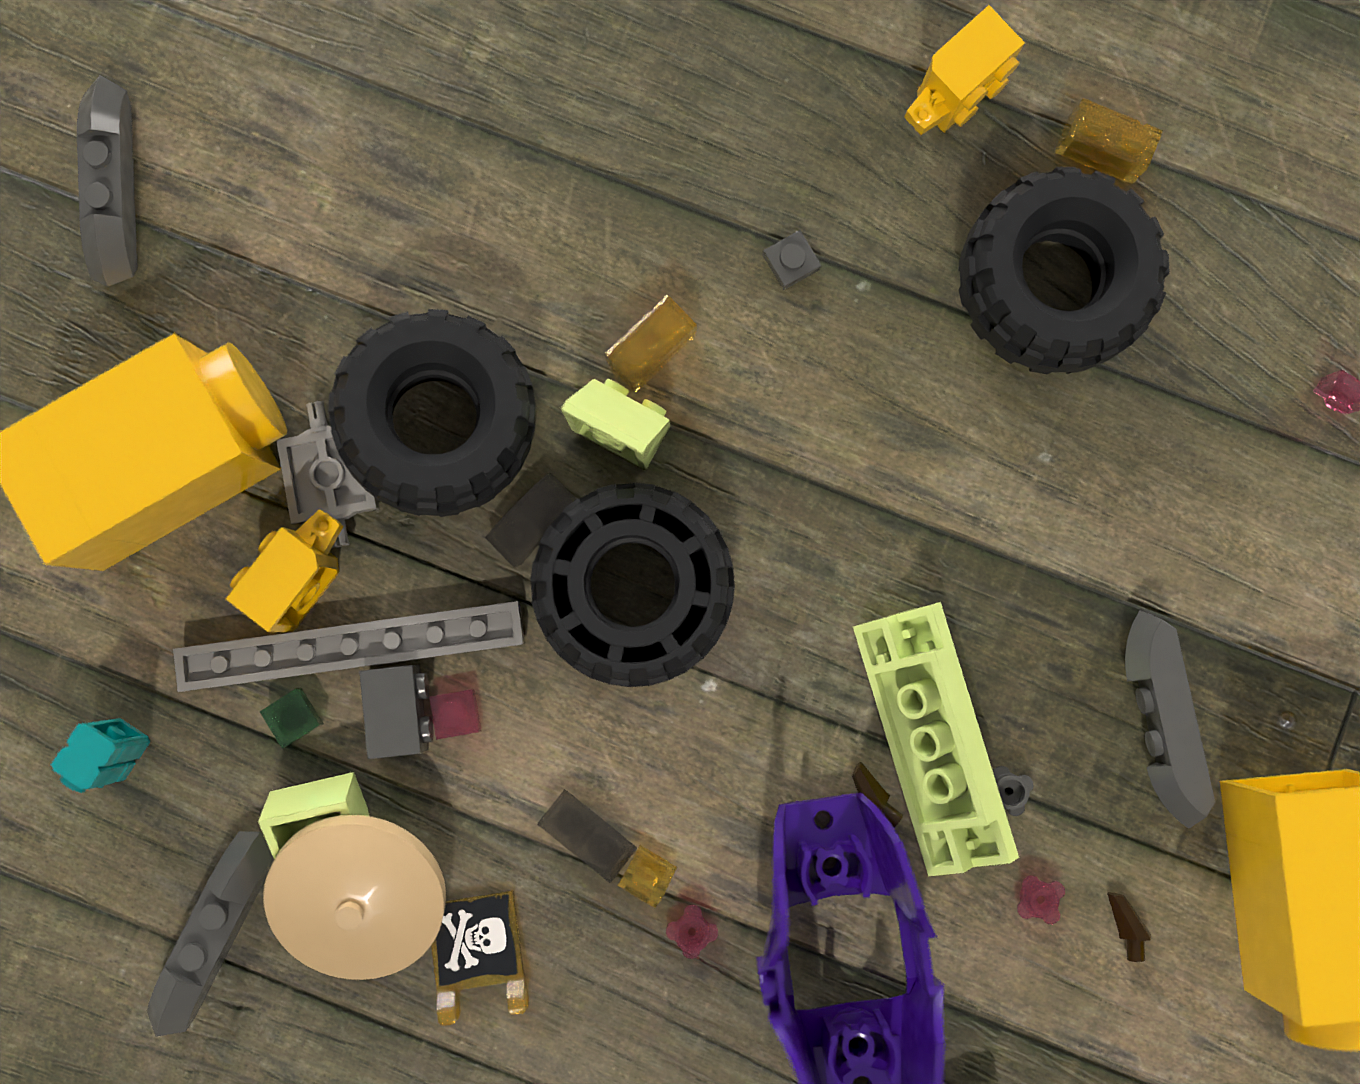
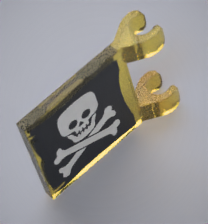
(478, 949)

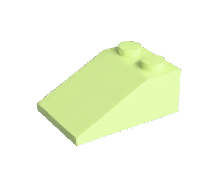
(616, 421)
(303, 804)

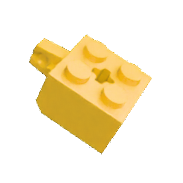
(965, 72)
(288, 574)

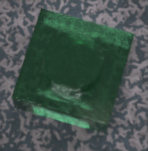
(291, 717)

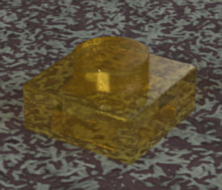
(647, 876)

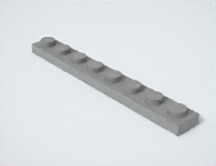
(348, 646)

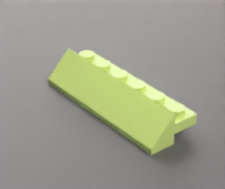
(935, 741)

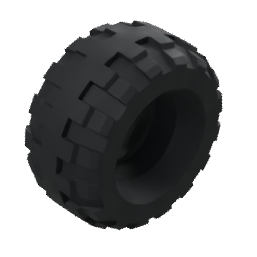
(1104, 229)
(421, 351)
(565, 570)

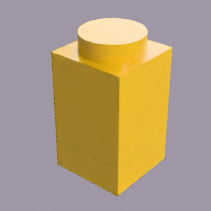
(139, 452)
(1299, 899)

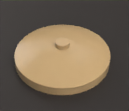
(355, 897)

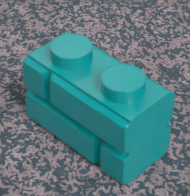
(99, 754)

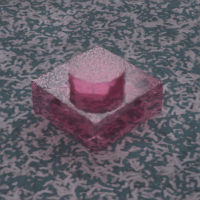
(1340, 392)
(455, 714)

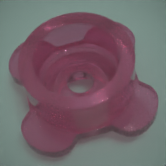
(1028, 904)
(689, 944)

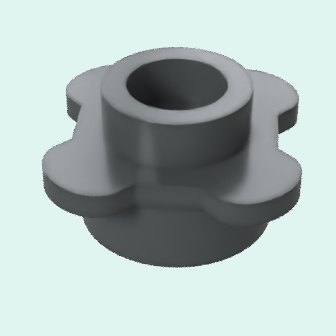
(1020, 788)

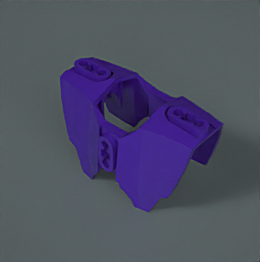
(898, 1034)

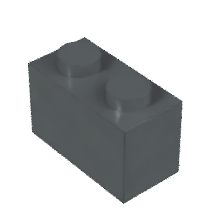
(395, 711)

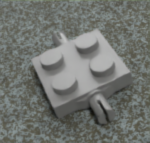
(318, 477)

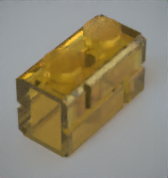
(1108, 141)
(651, 343)

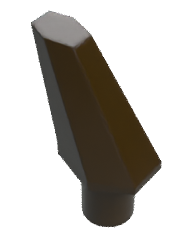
(875, 792)
(1129, 927)

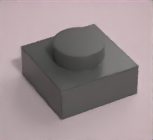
(791, 260)

